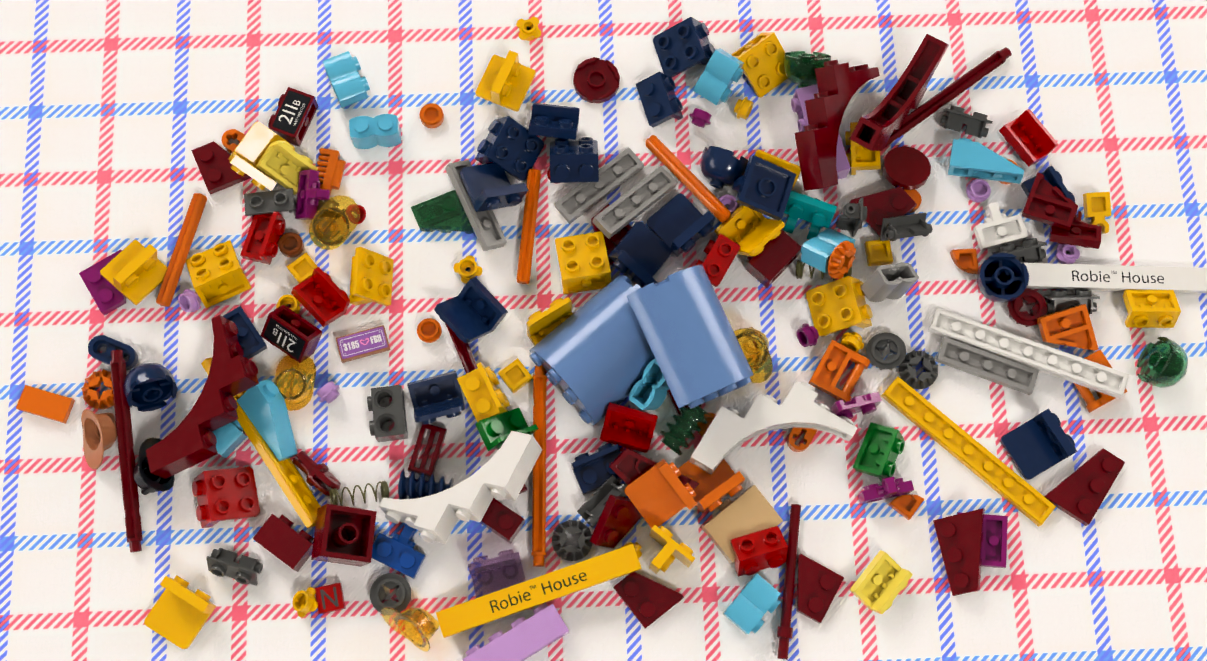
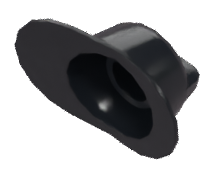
(143, 478)

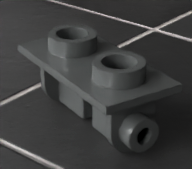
(957, 117)
(269, 201)
(852, 217)
(905, 226)
(1029, 250)
(1061, 300)
(593, 507)
(223, 564)

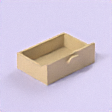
(740, 517)

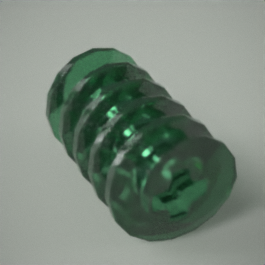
(683, 428)

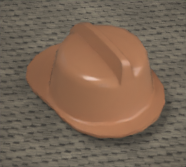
(98, 436)

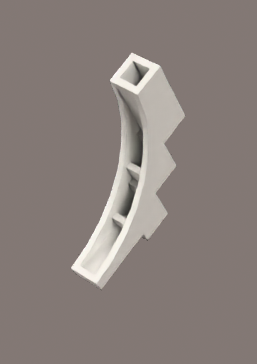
(765, 415)
(468, 500)

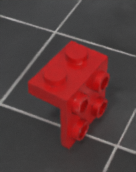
(225, 495)

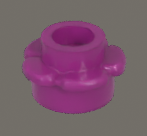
(700, 118)
(807, 335)

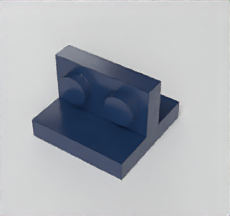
(764, 187)

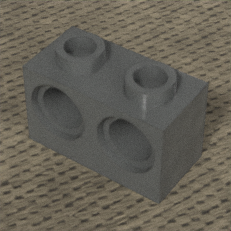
(394, 412)

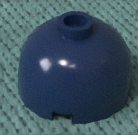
(721, 166)
(1002, 278)
(149, 387)

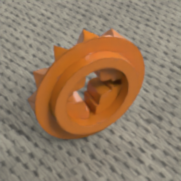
(841, 259)
(93, 397)

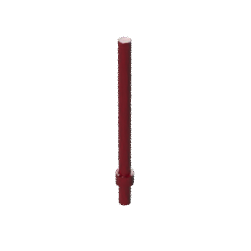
(784, 631)

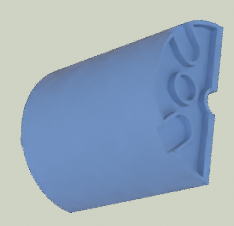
(691, 337)
(597, 351)

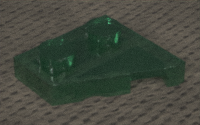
(442, 214)

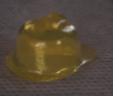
(334, 222)
(755, 347)
(295, 381)
(412, 624)

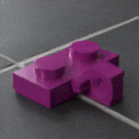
(309, 194)
(890, 488)

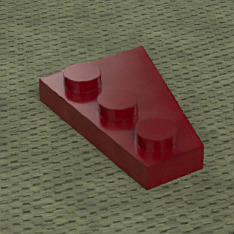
(631, 465)
(1087, 486)
(960, 546)

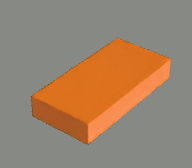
(45, 404)

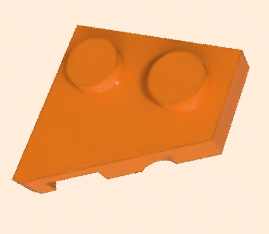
(1069, 328)

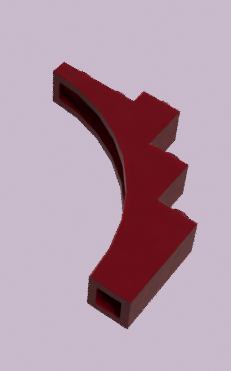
(825, 112)
(877, 126)
(215, 407)

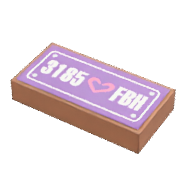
(363, 344)

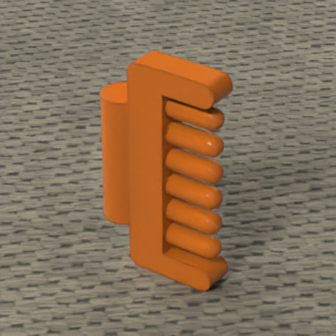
(333, 170)

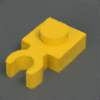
(1097, 207)

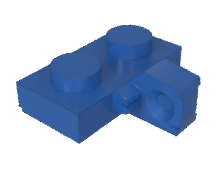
(398, 552)

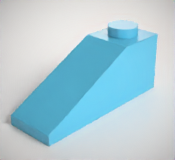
(980, 162)
(270, 417)

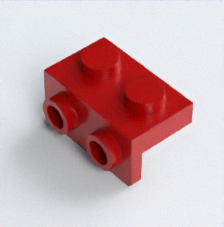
(1029, 138)
(263, 237)
(718, 258)
(322, 297)
(628, 427)
(759, 551)

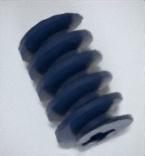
(420, 487)

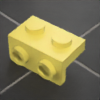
(284, 164)
(880, 583)

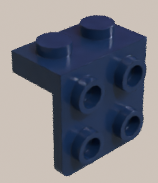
(683, 46)
(510, 147)
(574, 160)
(491, 188)
(680, 224)
(640, 254)
(472, 312)
(436, 397)
(1038, 444)

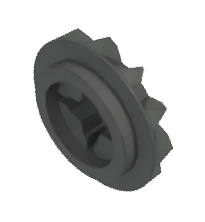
(878, 343)
(908, 373)
(560, 538)
(390, 581)

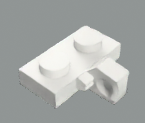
(999, 228)

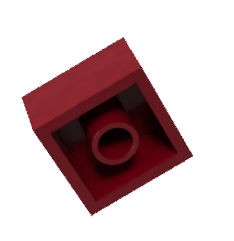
(344, 535)

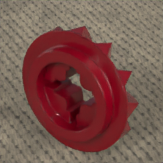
(1028, 297)

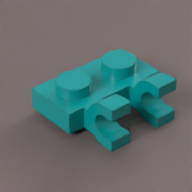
(810, 210)

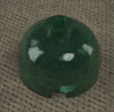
(801, 66)
(1162, 363)

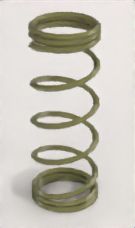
(800, 266)
(384, 493)

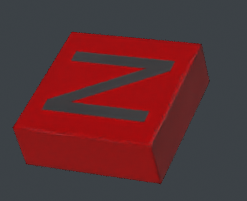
(330, 598)

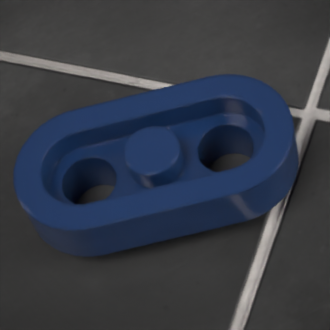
(101, 340)

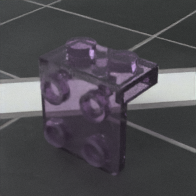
(496, 573)

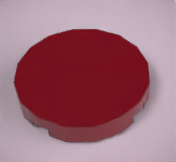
(596, 80)
(906, 168)

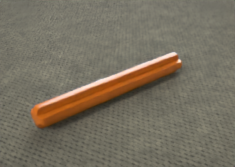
(697, 188)
(528, 226)
(181, 250)

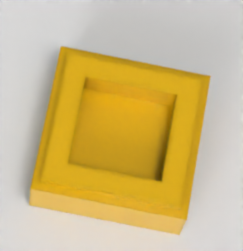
(878, 252)
(302, 268)
(515, 376)

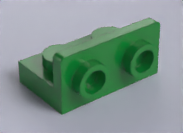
(498, 427)
(879, 451)

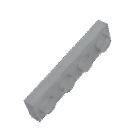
(590, 193)
(634, 202)
(484, 222)
(987, 366)

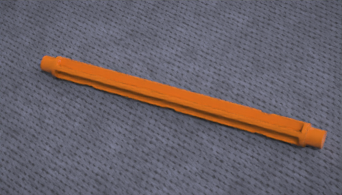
(539, 469)

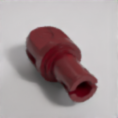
(316, 473)

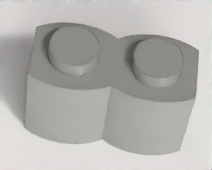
(889, 282)

